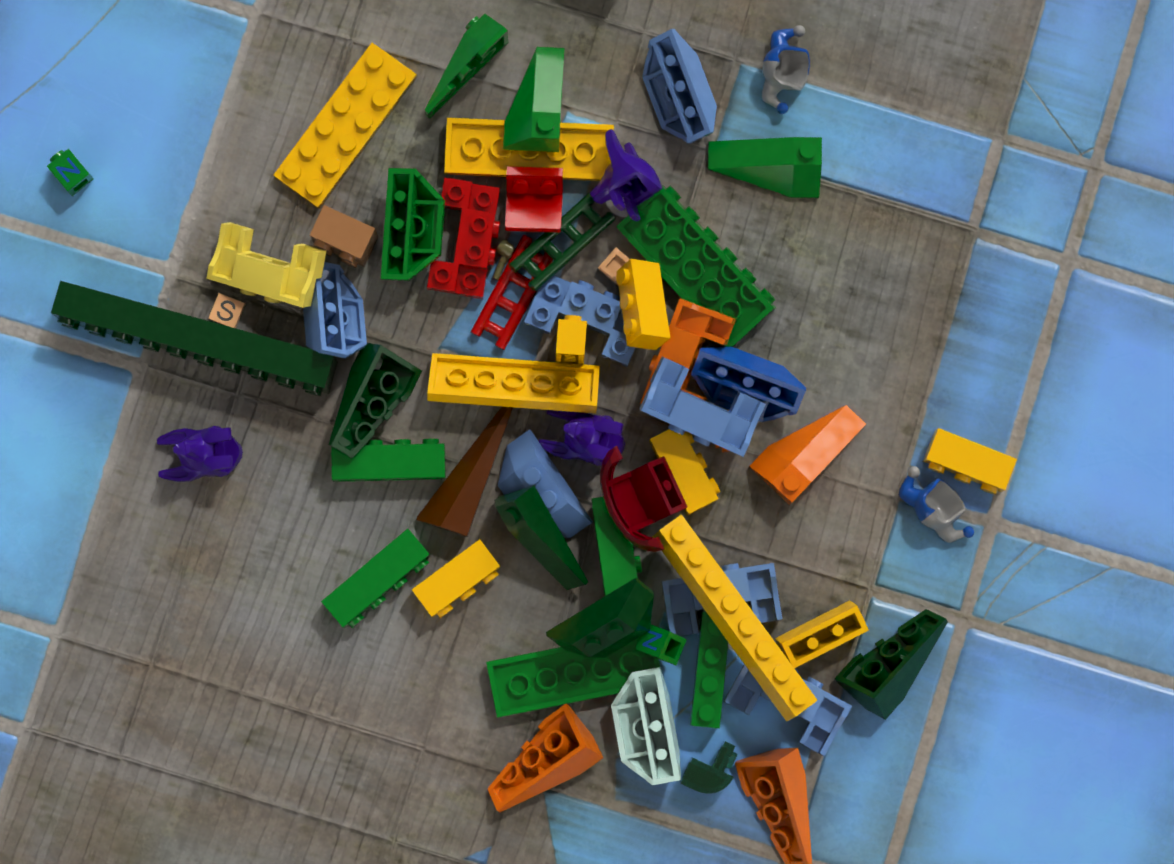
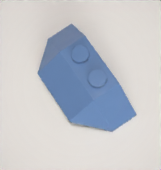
(679, 88)
(336, 315)
(529, 465)

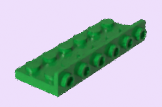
(695, 262)

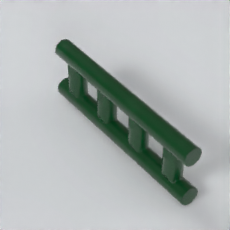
(561, 259)

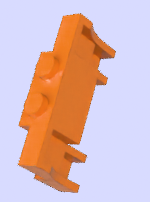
(687, 335)

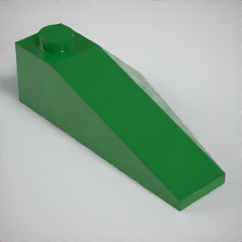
(477, 47)
(536, 110)
(776, 164)

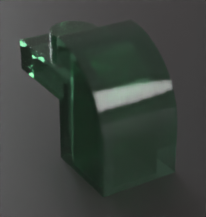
(710, 778)

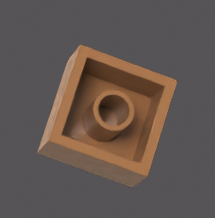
(343, 237)

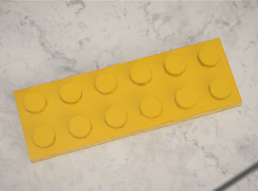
(345, 125)
(477, 149)
(513, 383)

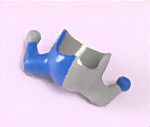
(784, 67)
(935, 506)

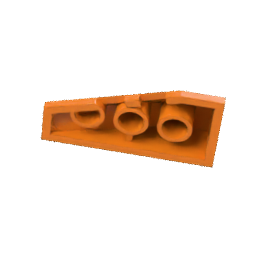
(801, 456)
(553, 756)
(780, 793)

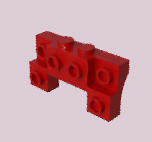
(474, 240)

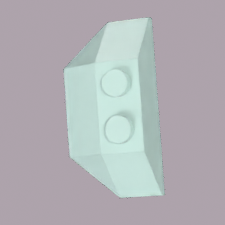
(647, 727)

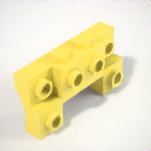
(264, 275)

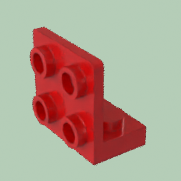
(534, 199)

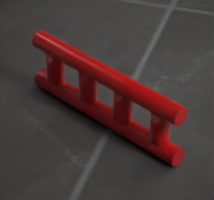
(497, 299)

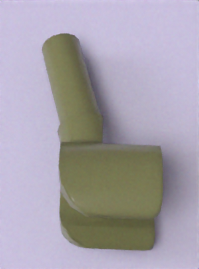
(506, 250)

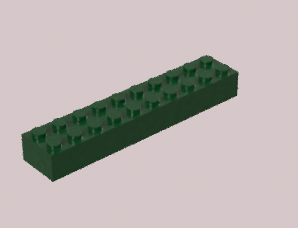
(193, 337)

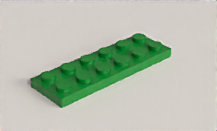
(561, 677)

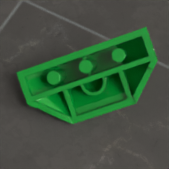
(411, 225)

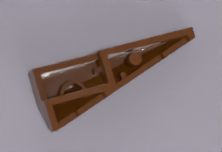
(459, 496)

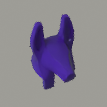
(626, 178)
(586, 437)
(201, 453)

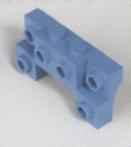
(598, 309)
(692, 414)
(754, 584)
(823, 716)

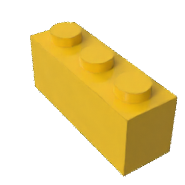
(643, 304)
(571, 340)
(969, 461)
(687, 469)
(457, 579)
(822, 634)

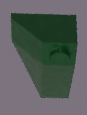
(373, 390)
(537, 531)
(888, 671)

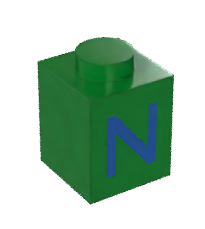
(69, 171)
(661, 644)

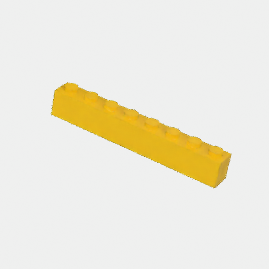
(735, 619)

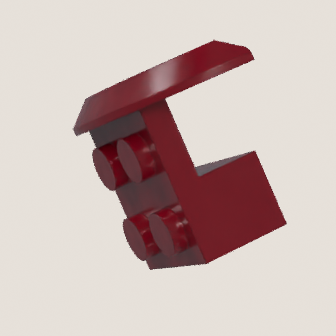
(640, 497)

